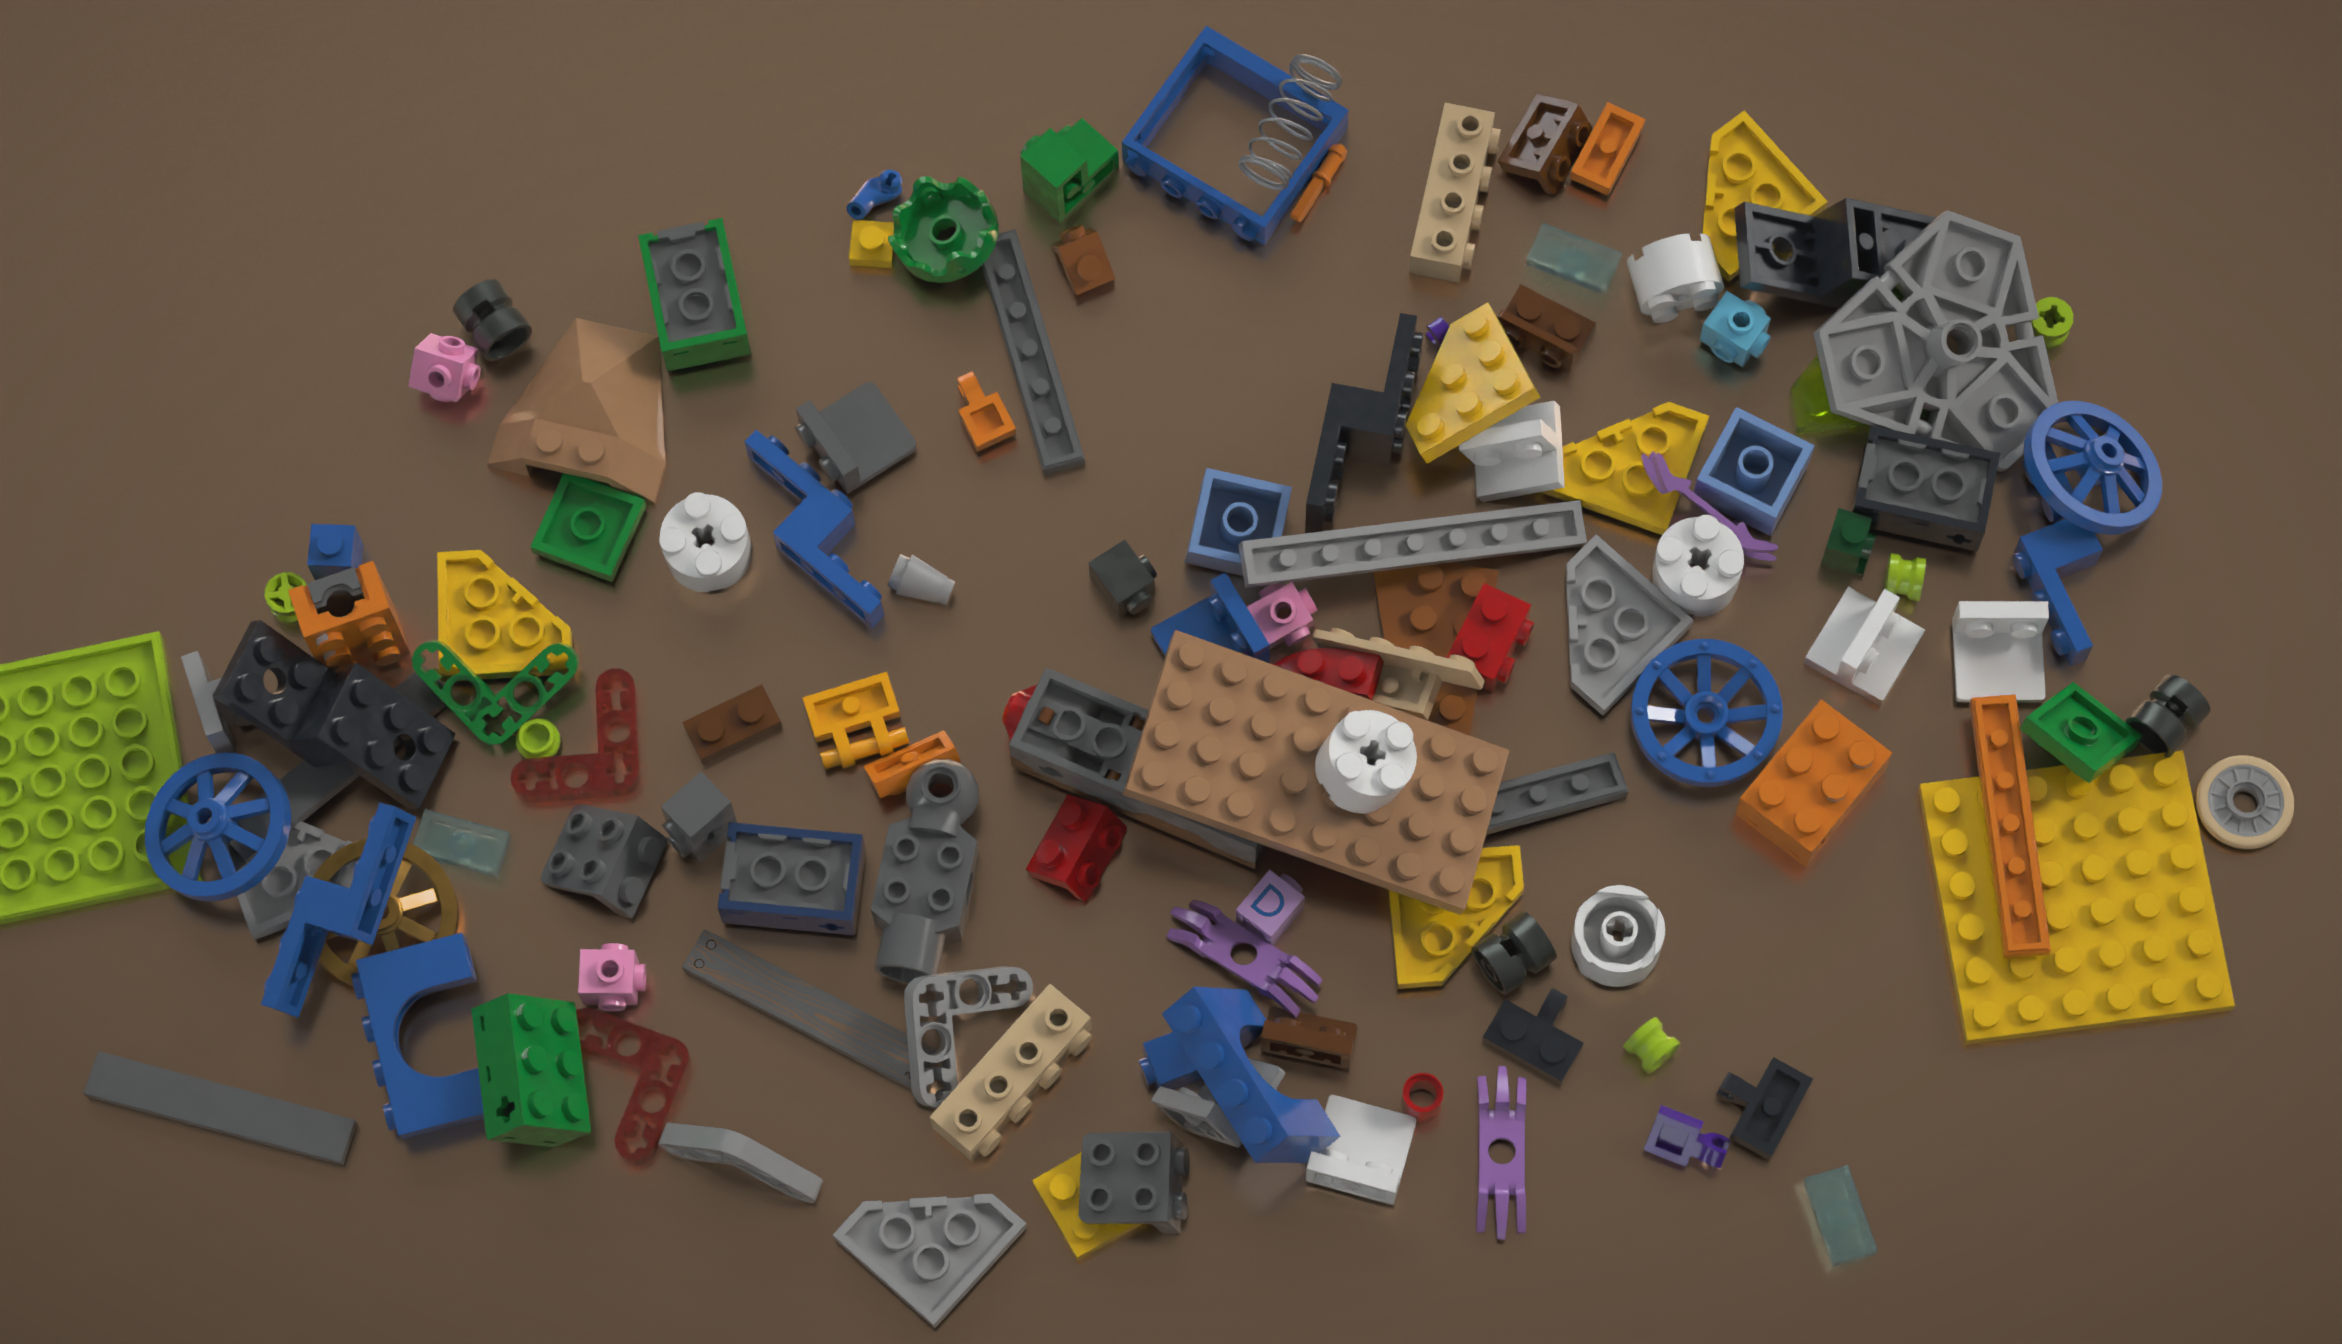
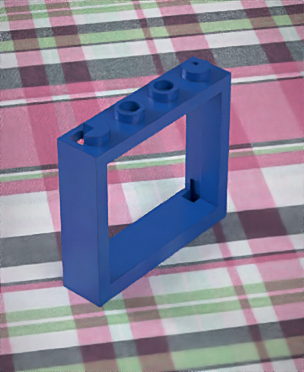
(1262, 78)

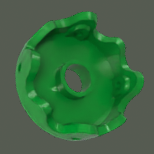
(936, 208)

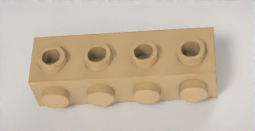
(1452, 193)
(1011, 1073)

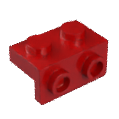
(1492, 632)
(1077, 846)

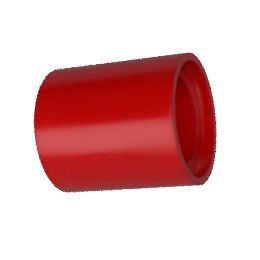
(1427, 1082)

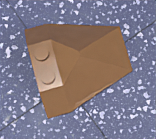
(591, 412)

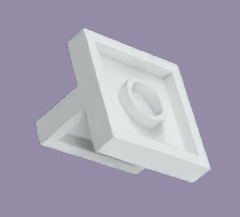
(1518, 453)
(1865, 644)

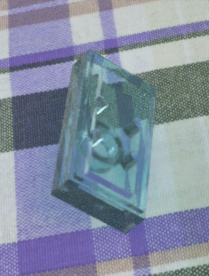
(1574, 258)
(462, 842)
(1840, 1216)

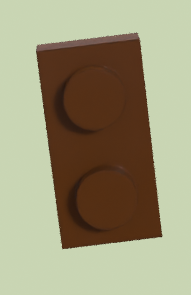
(732, 724)

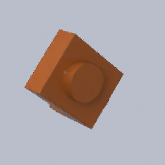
(1083, 258)

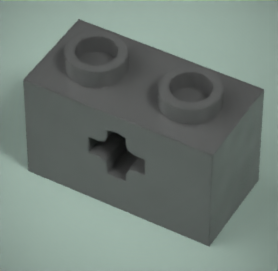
(697, 818)

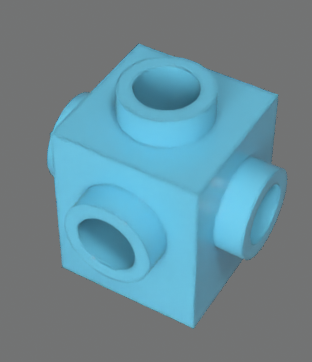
(1736, 330)

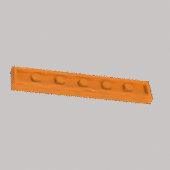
(2009, 826)

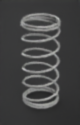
(1310, 80)

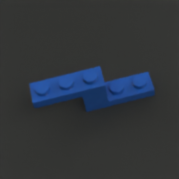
(815, 527)
(2050, 556)
(338, 910)

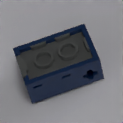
(792, 878)

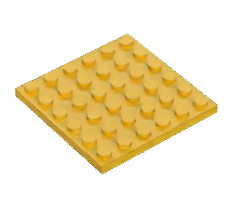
(2121, 901)

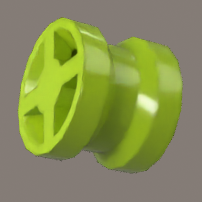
(2053, 333)
(1905, 576)
(277, 592)
(1652, 1045)

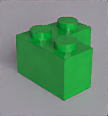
(1066, 167)

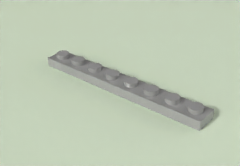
(1412, 543)

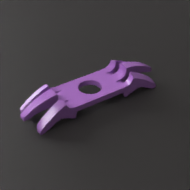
(1665, 482)
(1263, 972)
(1497, 1178)

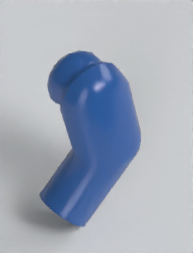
(875, 192)

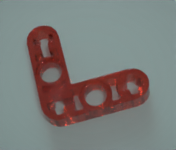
(598, 764)
(645, 1062)

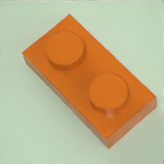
(1607, 148)
(894, 771)

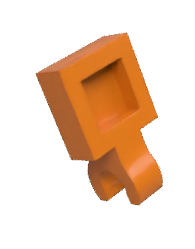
(983, 417)

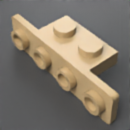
(1410, 676)

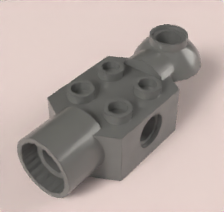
(926, 873)

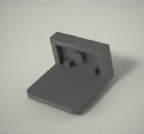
(855, 436)
(605, 857)
(1134, 1179)

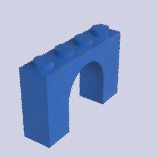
(390, 987)
(1214, 1031)

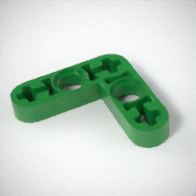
(486, 700)

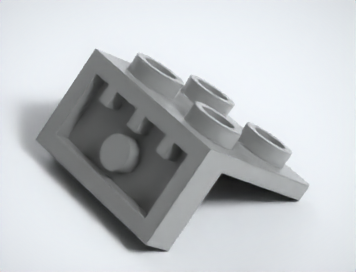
(1201, 1112)

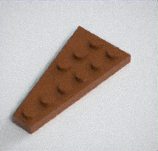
(1427, 610)

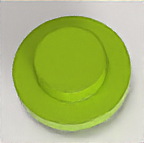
(538, 739)

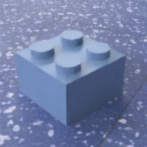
(1753, 471)
(1230, 512)

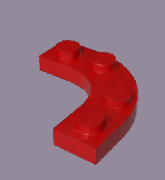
(1338, 667)

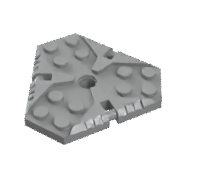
(1893, 357)

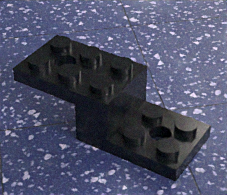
(1823, 254)
(1363, 425)
(334, 714)

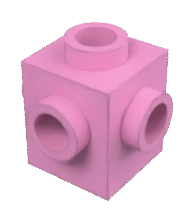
(444, 367)
(1288, 630)
(610, 977)

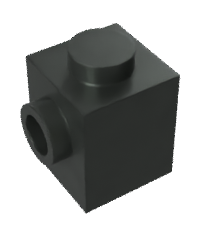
(1124, 579)

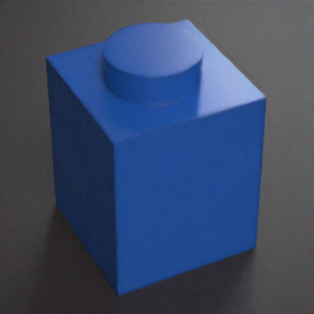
(333, 549)
(1167, 1063)

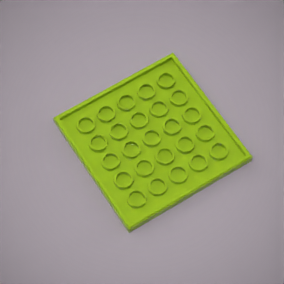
(80, 763)

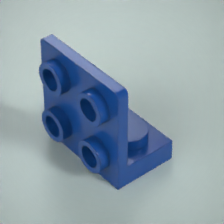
(1219, 620)

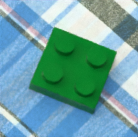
(588, 526)
(2080, 732)

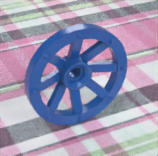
(2097, 462)
(1710, 704)
(221, 827)

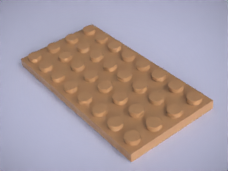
(1240, 751)

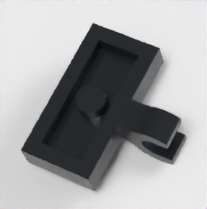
(1535, 1038)
(1767, 1106)

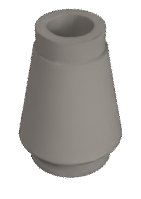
(920, 581)

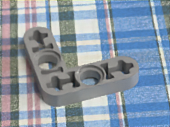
(948, 1003)
(735, 1149)

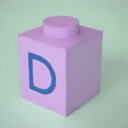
(1271, 907)

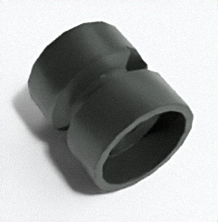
(489, 315)
(2173, 710)
(1529, 949)

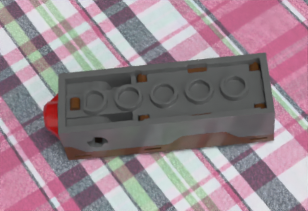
(1087, 747)

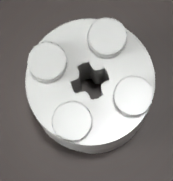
(1676, 277)
(699, 520)
(1705, 544)
(1366, 761)
(1641, 929)

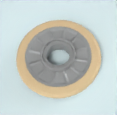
(2239, 828)

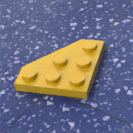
(1753, 170)
(1469, 386)
(1609, 470)
(493, 619)
(1434, 941)

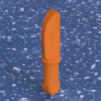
(1321, 178)

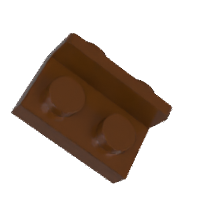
(1547, 141)
(1546, 328)
(1309, 1037)

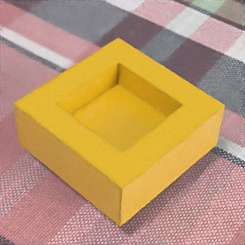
(870, 244)

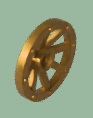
(395, 920)

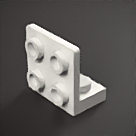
(1999, 649)
(1367, 1155)

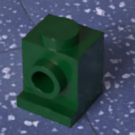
(1849, 543)

